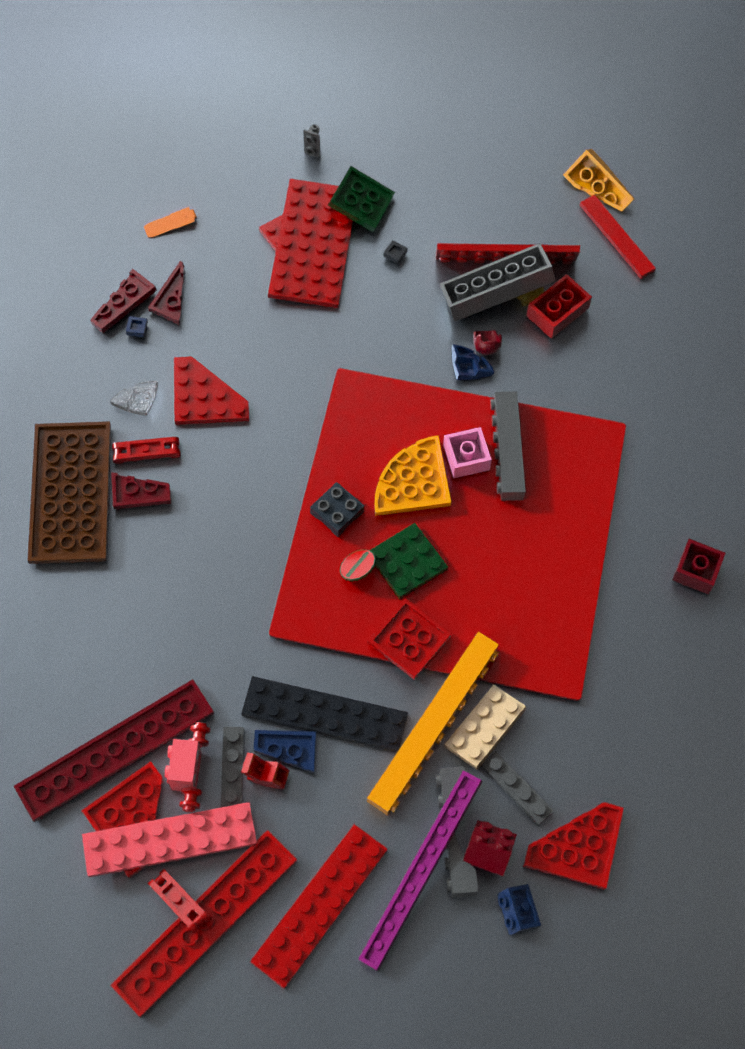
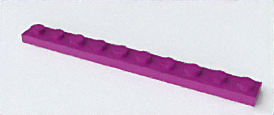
(420, 871)

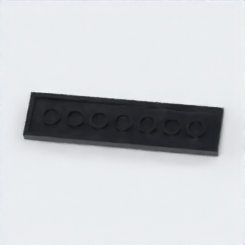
(325, 714)

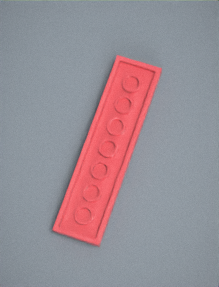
(168, 839)

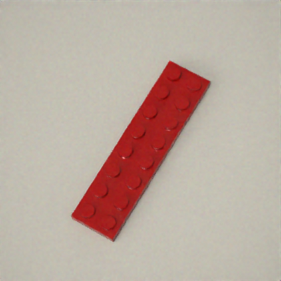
(494, 252)
(318, 906)

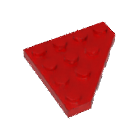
(203, 396)
(128, 803)
(580, 848)

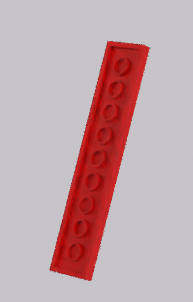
(224, 903)

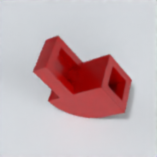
(265, 772)

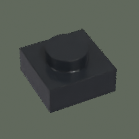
(395, 252)

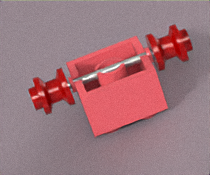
(185, 766)

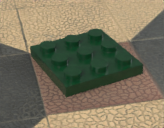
(361, 198)
(408, 561)

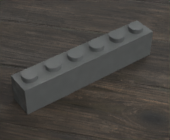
(509, 446)

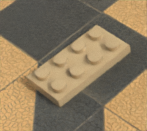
(485, 727)

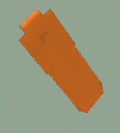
(170, 222)

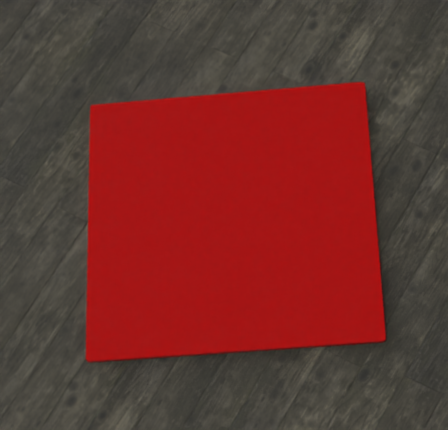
(515, 567)

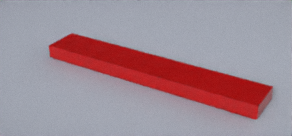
(617, 236)

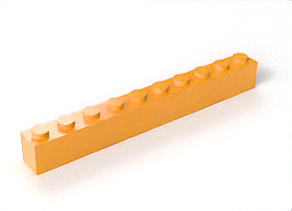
(431, 725)

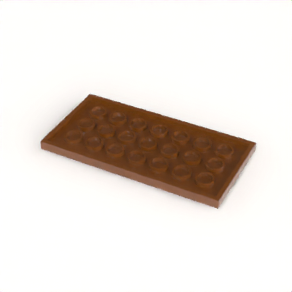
(70, 493)

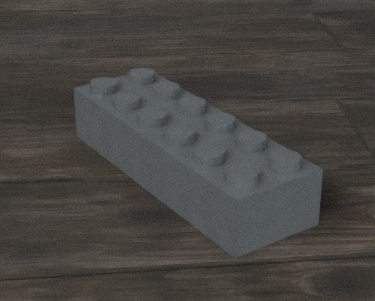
(497, 282)

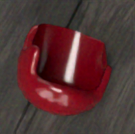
(487, 342)

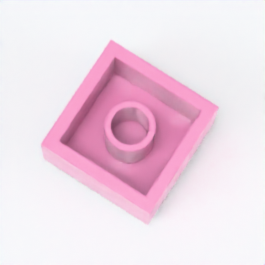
(467, 452)

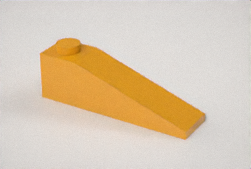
(596, 178)

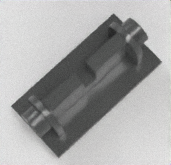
(312, 141)

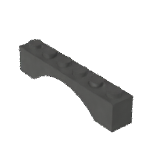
(461, 874)

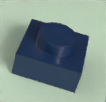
(136, 326)

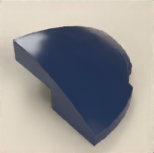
(469, 365)

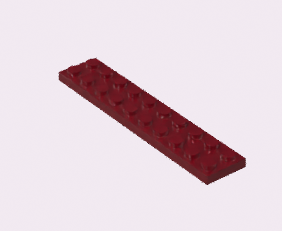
(113, 750)

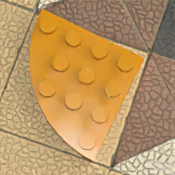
(413, 480)

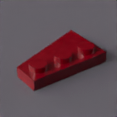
(134, 492)

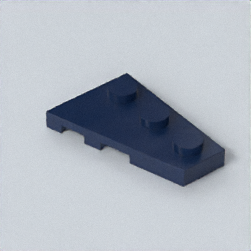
(289, 747)

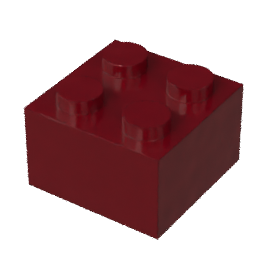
(698, 566)
(490, 847)

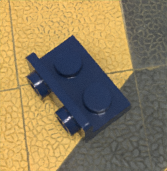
(518, 909)

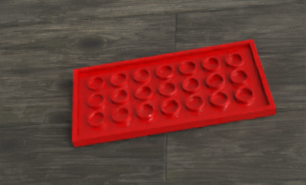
(310, 247)

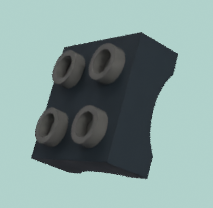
(337, 509)

